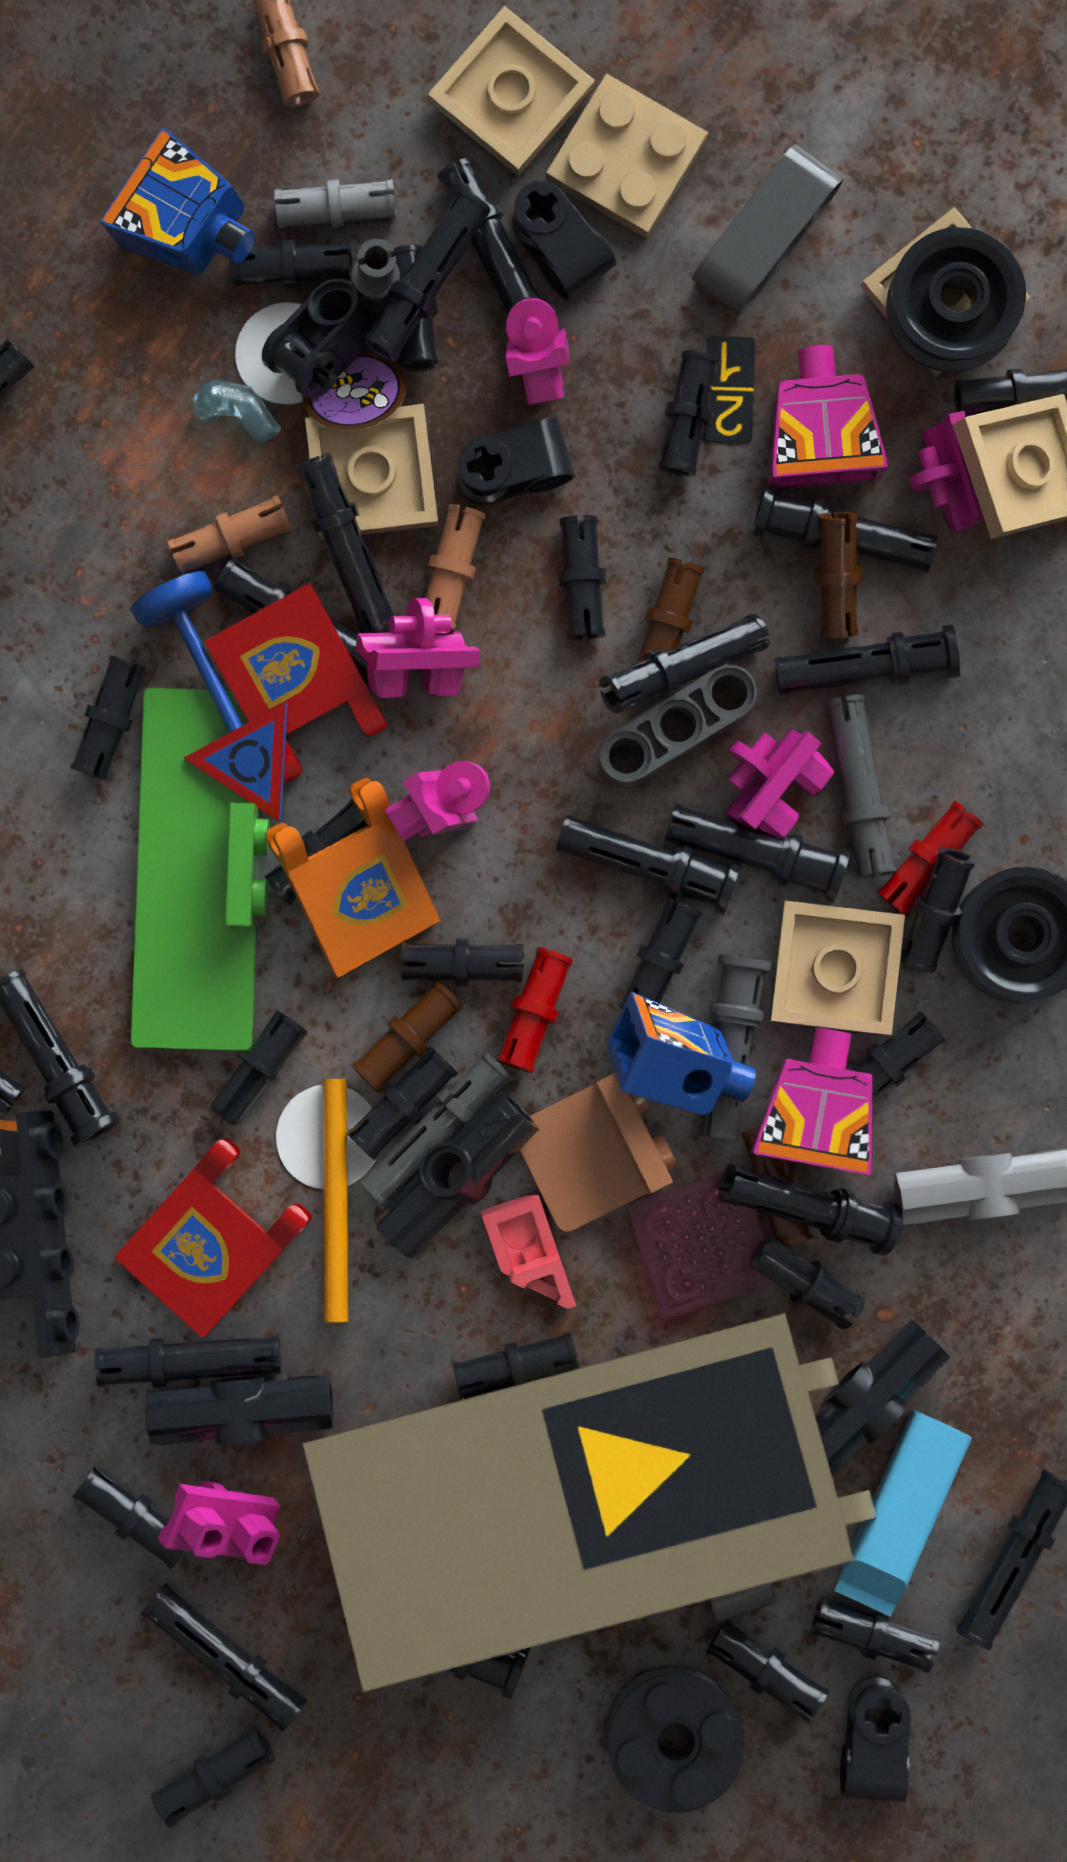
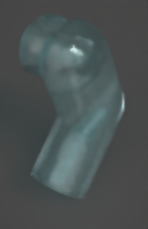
(237, 401)

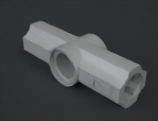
(982, 1187)

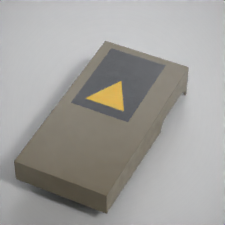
(580, 1501)

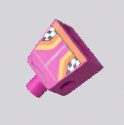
(824, 427)
(819, 1110)

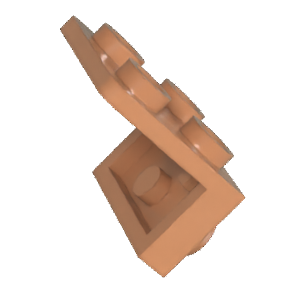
(595, 1154)

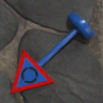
(250, 755)

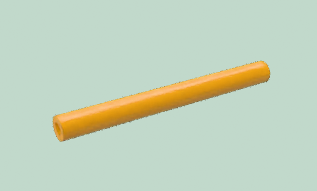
(335, 1200)

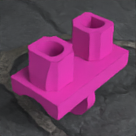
(536, 349)
(947, 476)
(416, 642)
(766, 774)
(440, 800)
(222, 1523)

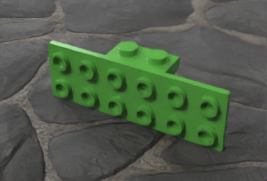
(194, 885)

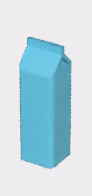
(906, 1511)

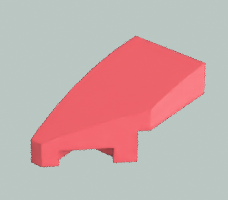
(527, 1247)

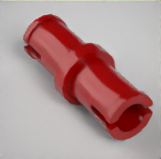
(916, 870)
(535, 1010)

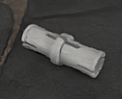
(335, 204)

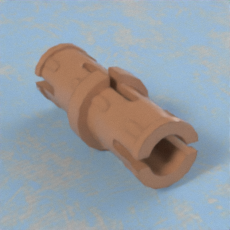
(286, 48)
(229, 535)
(453, 560)

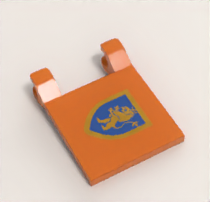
(360, 890)

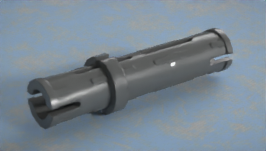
(861, 787)
(436, 1127)

